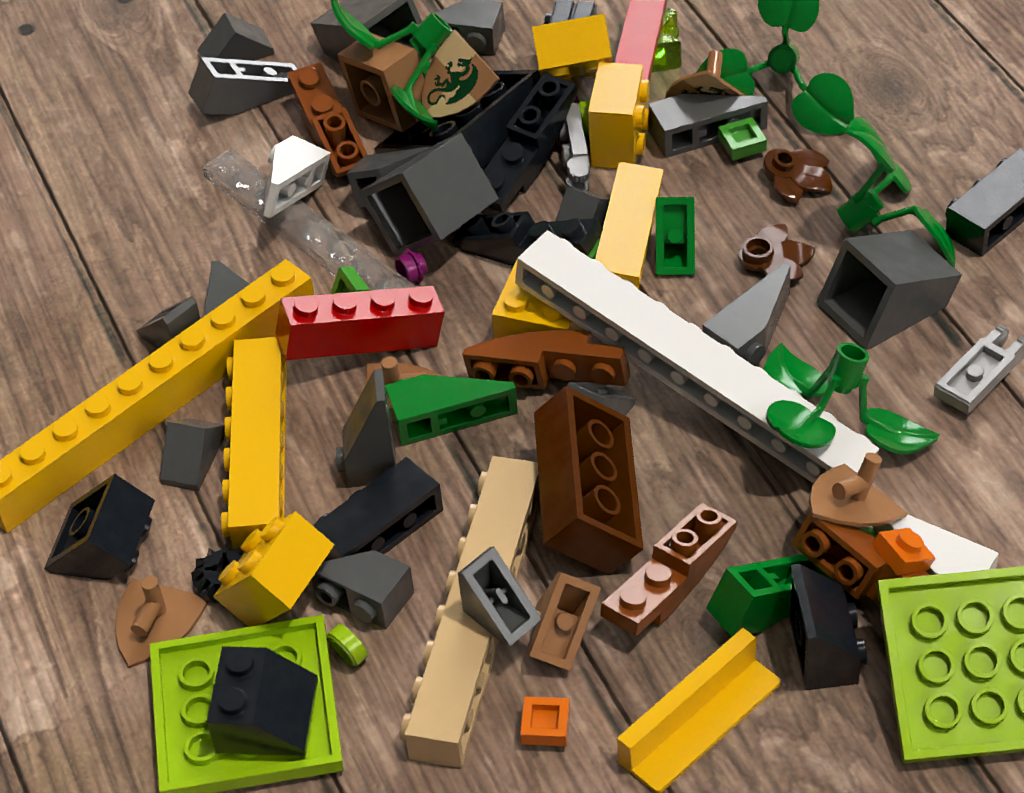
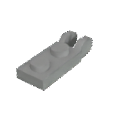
(575, 150)
(979, 370)

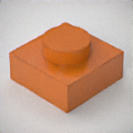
(903, 551)
(545, 721)

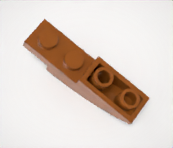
(326, 119)
(540, 355)
(845, 556)
(673, 571)

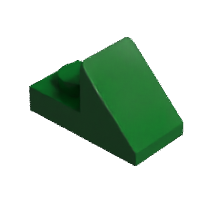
(675, 235)

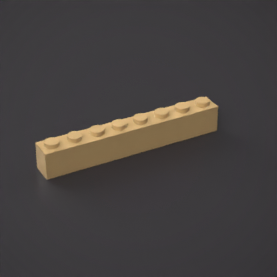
(464, 651)

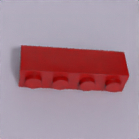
(359, 322)

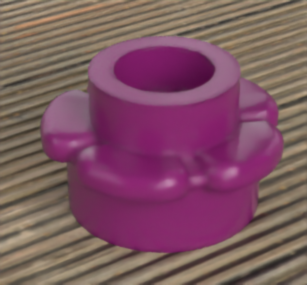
(411, 266)

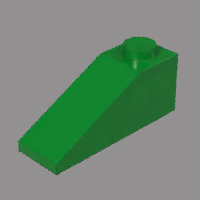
(444, 404)
(755, 594)

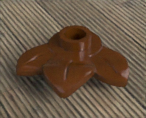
(797, 172)
(773, 248)

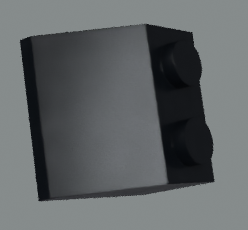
(102, 531)
(824, 631)
(261, 703)

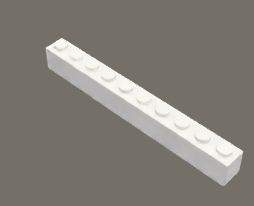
(677, 353)

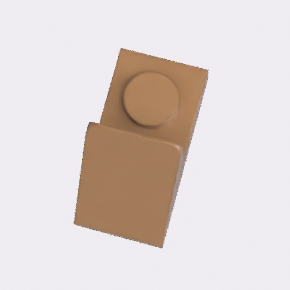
(564, 616)

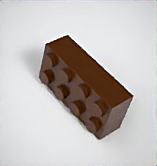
(587, 481)

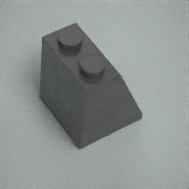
(378, 16)
(429, 195)
(886, 285)

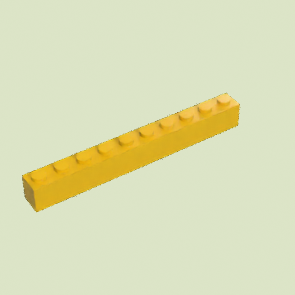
(141, 397)

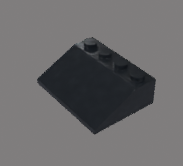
(480, 125)

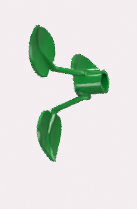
(425, 39)
(826, 102)
(865, 204)
(842, 375)

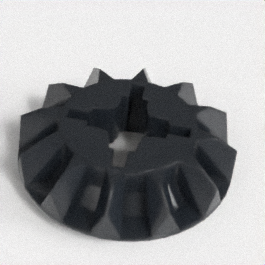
(208, 568)

